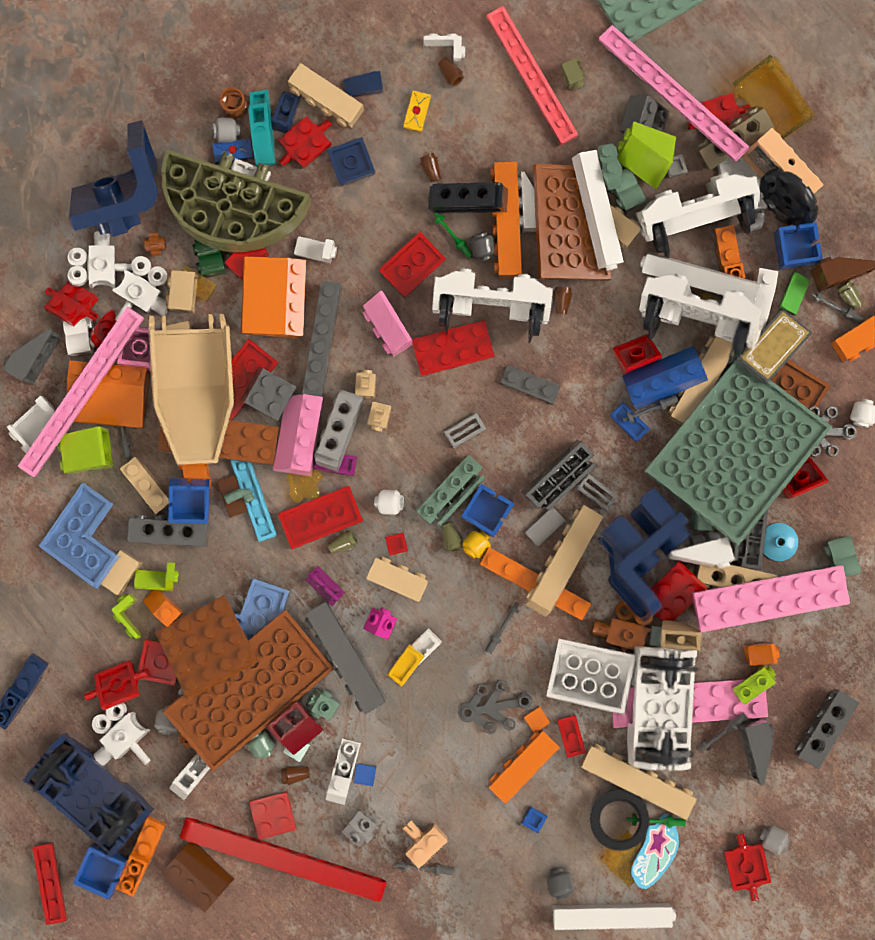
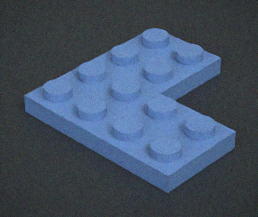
(72, 539)
(261, 606)

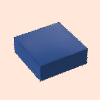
(365, 774)
(534, 819)

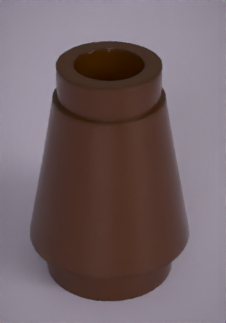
(451, 72)
(431, 167)
(562, 299)
(294, 774)

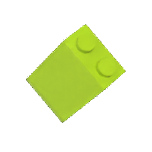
(646, 152)
(86, 450)

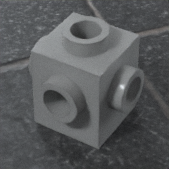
(359, 829)

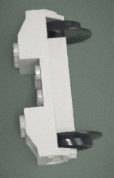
(726, 198)

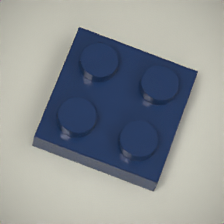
(351, 161)

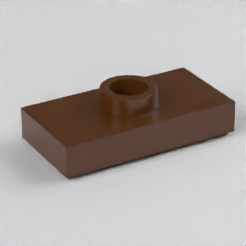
(226, 486)

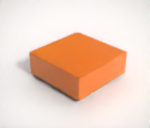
(537, 719)

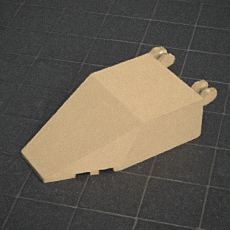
(192, 388)

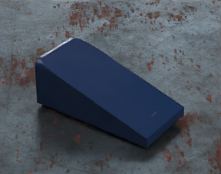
(364, 84)
(285, 112)

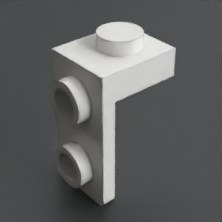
(448, 40)
(315, 249)

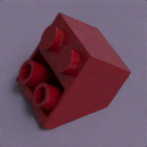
(295, 728)

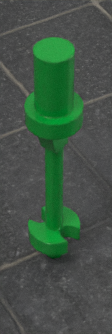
(460, 245)
(669, 821)

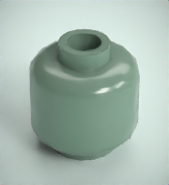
(261, 745)

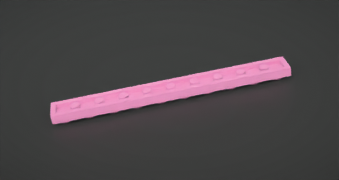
(674, 94)
(81, 392)

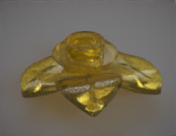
(305, 487)

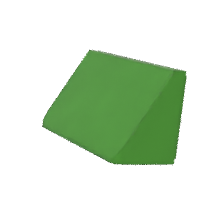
(794, 293)

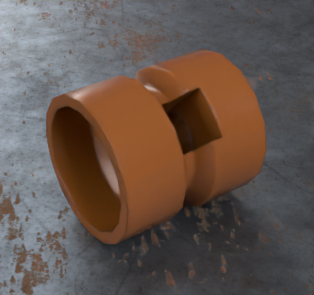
(233, 103)

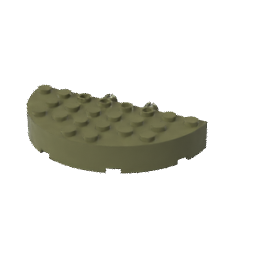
(230, 207)

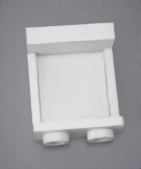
(32, 423)

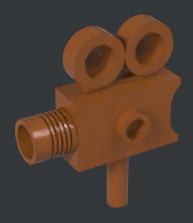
(621, 632)

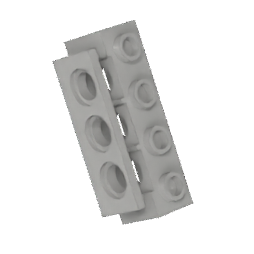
(333, 458)

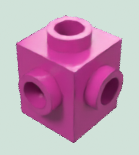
(380, 622)

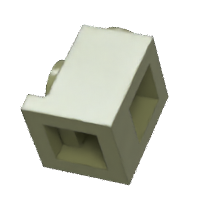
(573, 74)

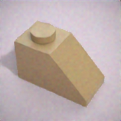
(680, 636)

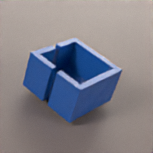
(795, 248)
(188, 500)
(486, 511)
(100, 872)

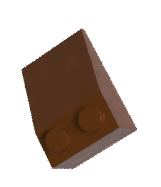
(839, 270)

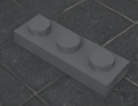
(530, 384)

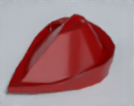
(102, 328)

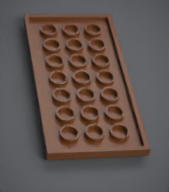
(246, 703)

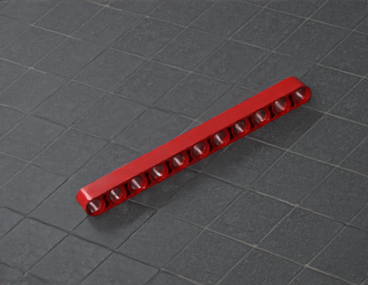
(283, 859)

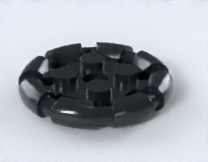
(788, 197)

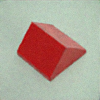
(636, 354)
(805, 479)

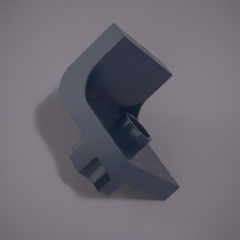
(117, 200)

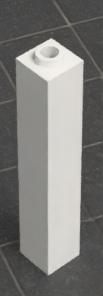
(597, 210)
(699, 276)
(613, 916)

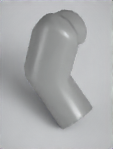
(760, 217)

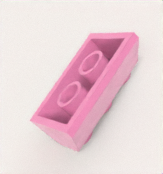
(387, 324)

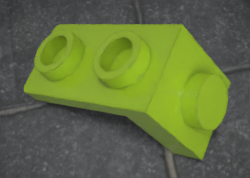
(156, 580)
(124, 603)
(755, 684)

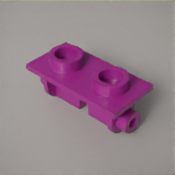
(324, 586)

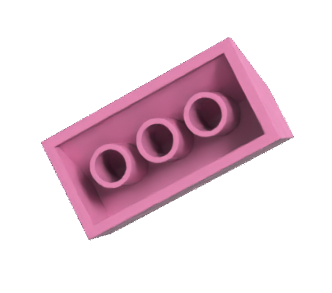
(299, 435)

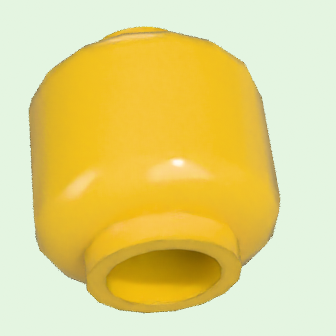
(476, 544)

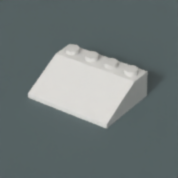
(591, 676)

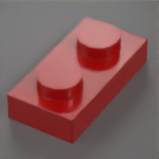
(571, 736)

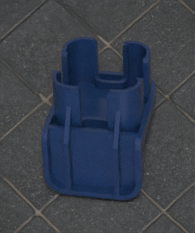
(634, 557)

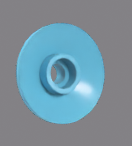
(773, 549)

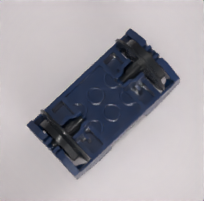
(88, 794)

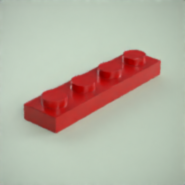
(49, 883)

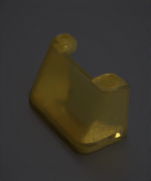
(773, 89)

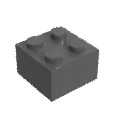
(268, 393)

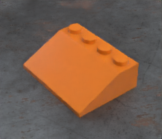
(273, 297)
(117, 399)

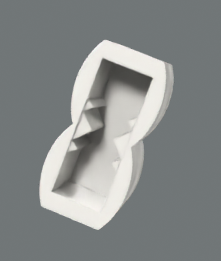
(78, 337)

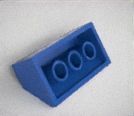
(665, 378)

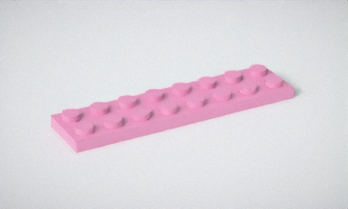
(770, 598)
(710, 703)

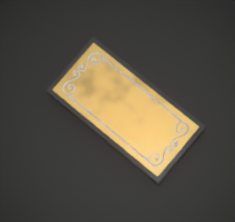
(774, 347)

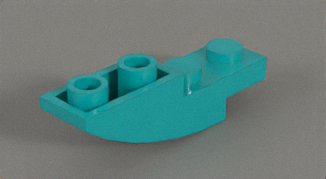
(261, 128)

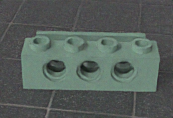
(449, 488)

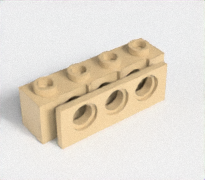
(725, 574)

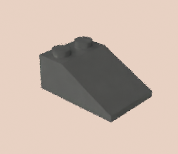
(31, 358)
(757, 743)

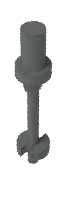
(848, 313)
(662, 404)
(125, 445)
(495, 639)
(733, 725)
(437, 869)

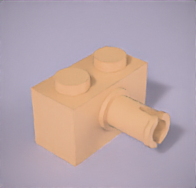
(424, 843)

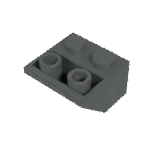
(644, 111)

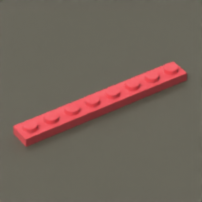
(532, 75)

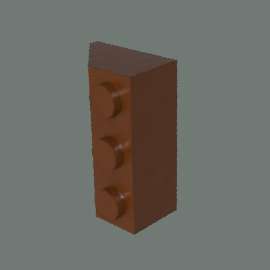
(198, 876)

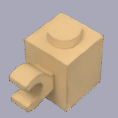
(365, 384)
(379, 416)

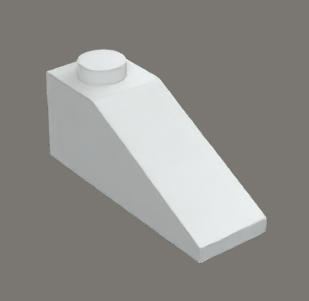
(766, 291)
(706, 554)
(189, 777)

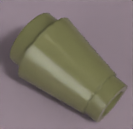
(849, 294)
(451, 539)
(343, 542)

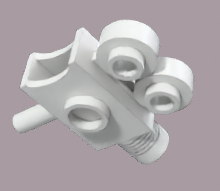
(99, 262)
(141, 292)
(120, 737)

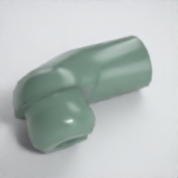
(246, 494)

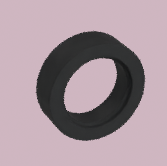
(633, 800)

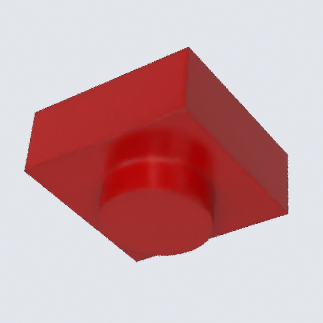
(396, 544)

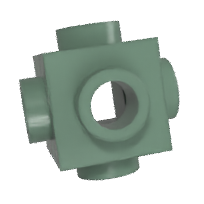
(321, 704)

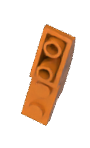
(728, 251)
(141, 856)

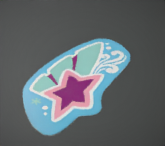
(655, 854)

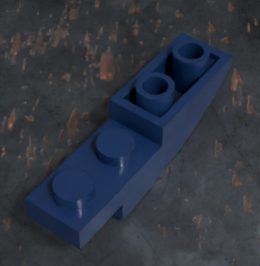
(21, 689)

